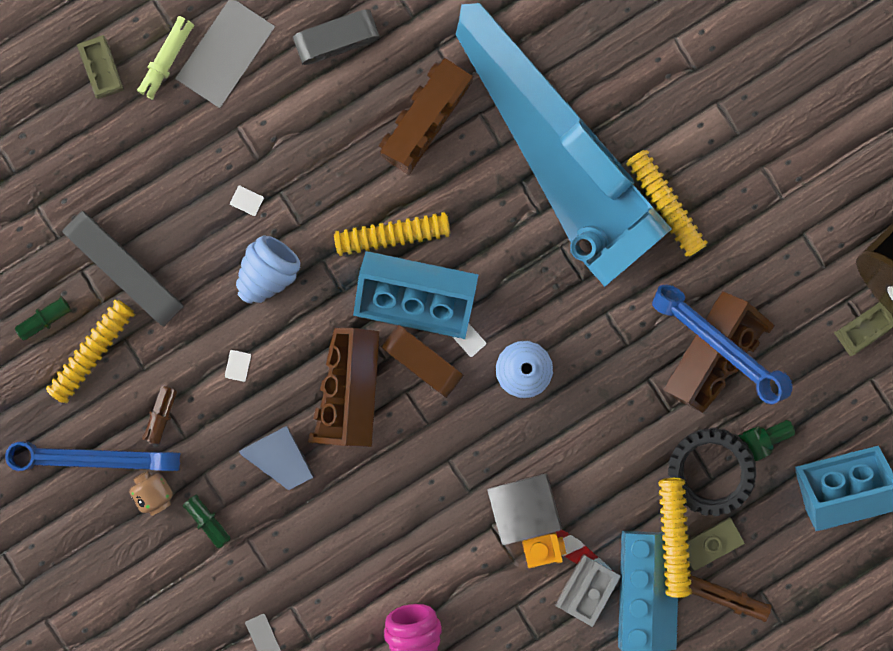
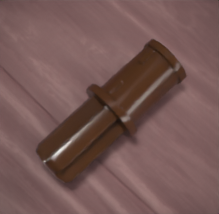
(160, 415)

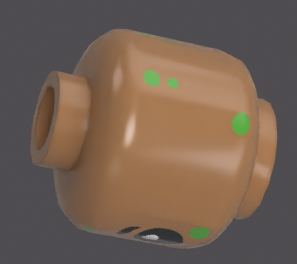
(151, 493)

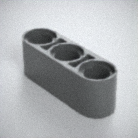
(336, 37)

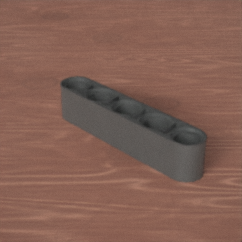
(123, 268)

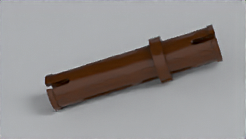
(737, 601)

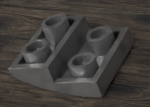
(524, 509)

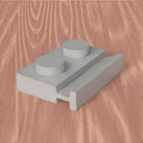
(587, 590)

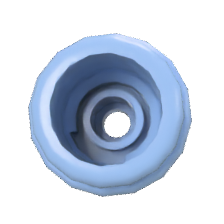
(266, 269)
(510, 374)

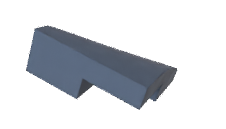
(279, 458)

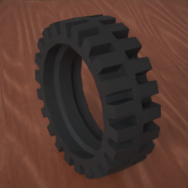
(740, 450)

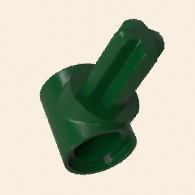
(762, 441)

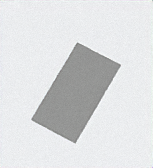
(225, 52)

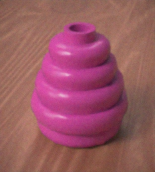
(413, 628)

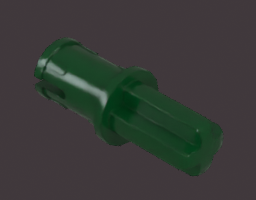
(42, 319)
(207, 521)

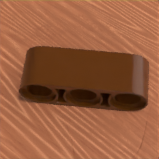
(422, 361)

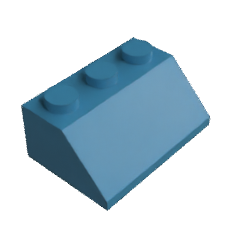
(846, 488)

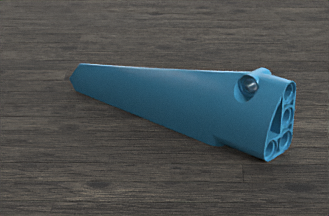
(574, 168)

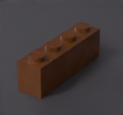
(426, 115)
(702, 368)
(348, 390)

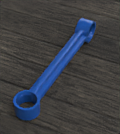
(671, 302)
(94, 458)

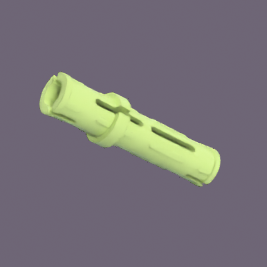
(159, 68)

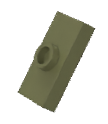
(100, 67)
(865, 329)
(713, 543)

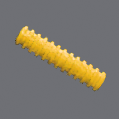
(666, 202)
(392, 234)
(90, 351)
(675, 537)

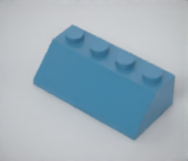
(415, 294)
(645, 610)

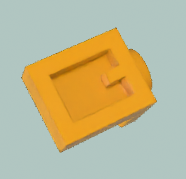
(544, 550)

